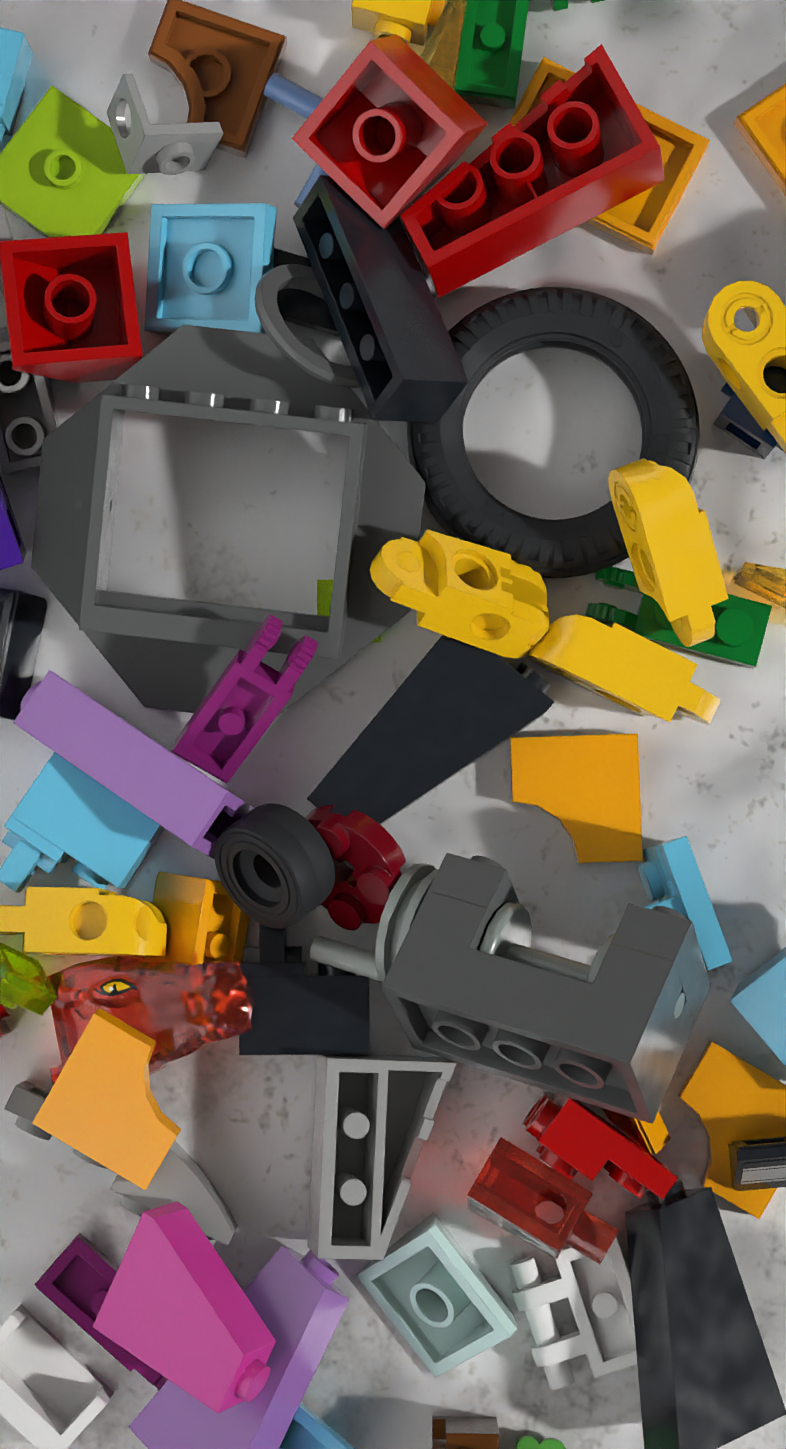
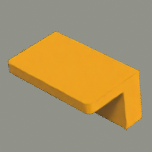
(199, 920)

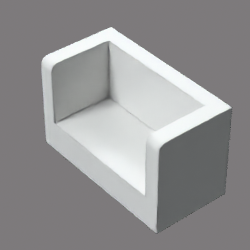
(44, 1385)

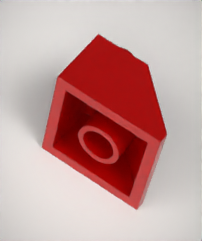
(388, 129)
(71, 306)

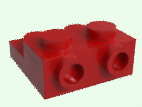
(582, 1141)

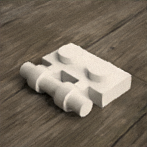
(600, 1305)

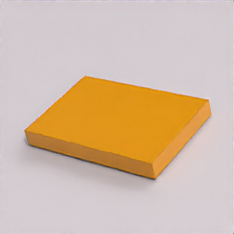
(645, 216)

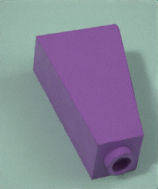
(129, 763)
(301, 1311)

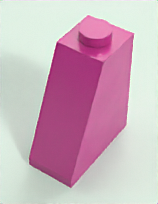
(186, 1312)

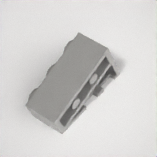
(365, 1146)

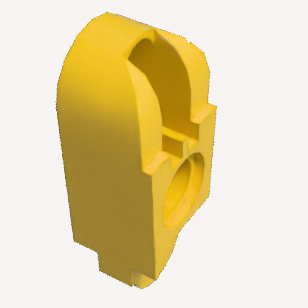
(745, 354)
(669, 546)
(465, 592)
(623, 668)
(85, 923)

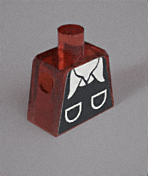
(516, 1183)

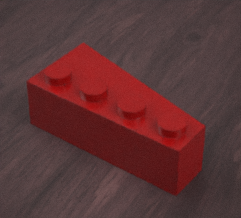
(537, 178)

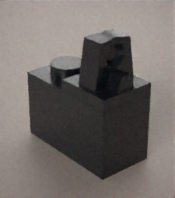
(301, 1010)

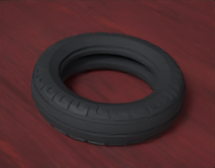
(554, 320)

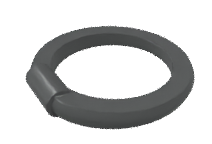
(267, 310)

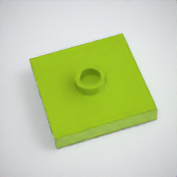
(64, 170)

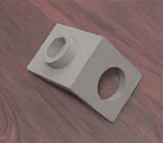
(158, 147)

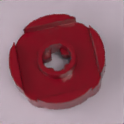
(377, 859)

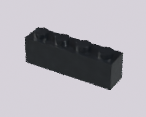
(380, 308)

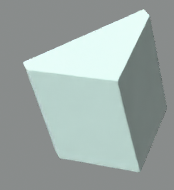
(437, 1297)

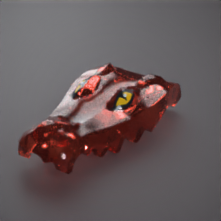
(166, 1000)

